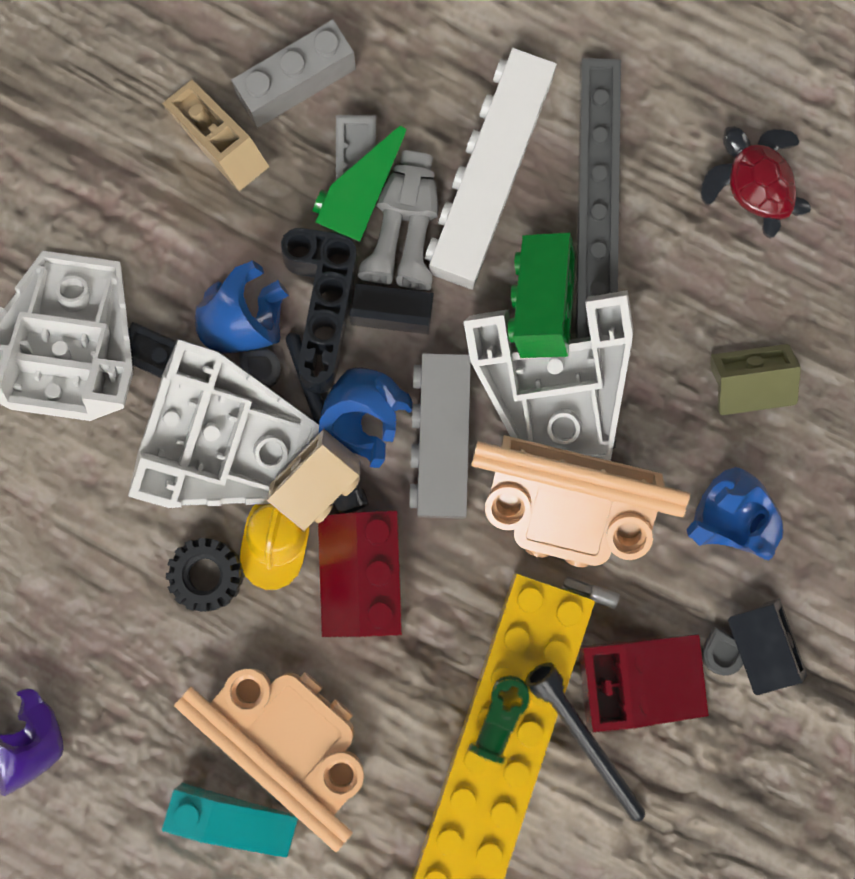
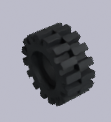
(180, 580)

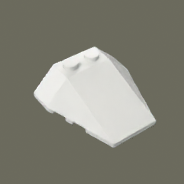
(66, 339)
(215, 434)

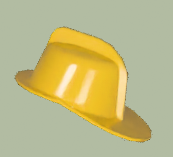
(271, 548)

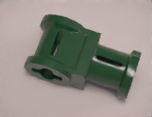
(500, 720)

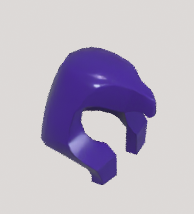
(30, 750)

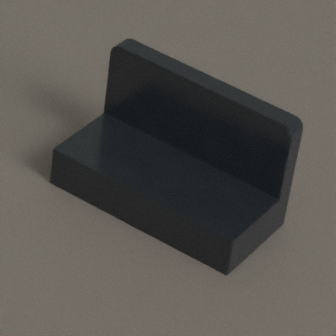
(391, 309)
(767, 648)

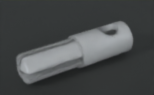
(592, 592)

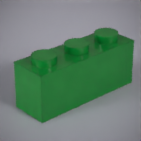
(543, 296)

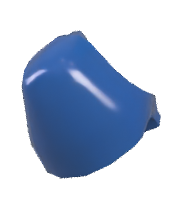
(225, 320)
(353, 396)
(738, 515)

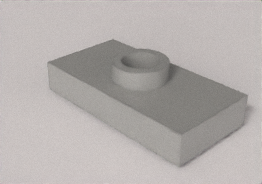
(353, 140)

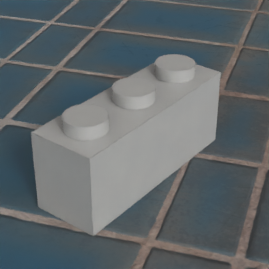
(294, 73)

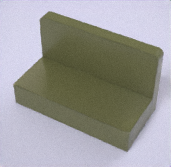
(756, 379)

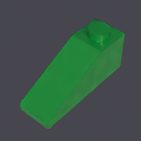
(354, 194)

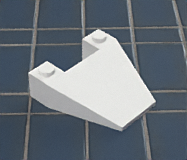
(558, 399)

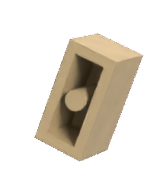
(315, 481)

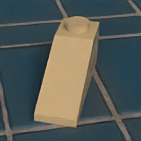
(216, 135)

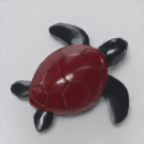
(758, 177)

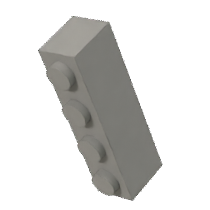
(443, 436)

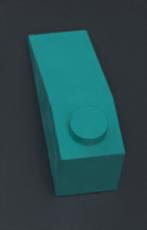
(228, 821)

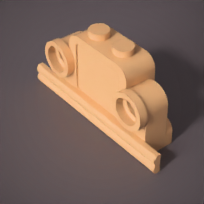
(574, 502)
(286, 742)

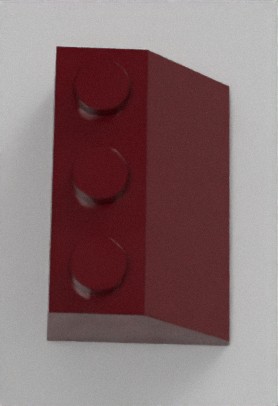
(360, 575)

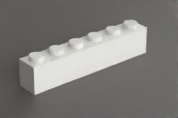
(491, 169)

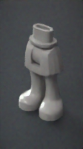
(409, 197)

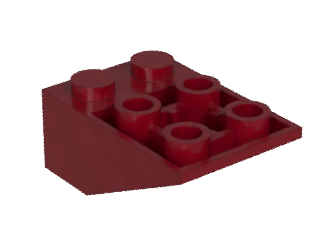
(642, 682)

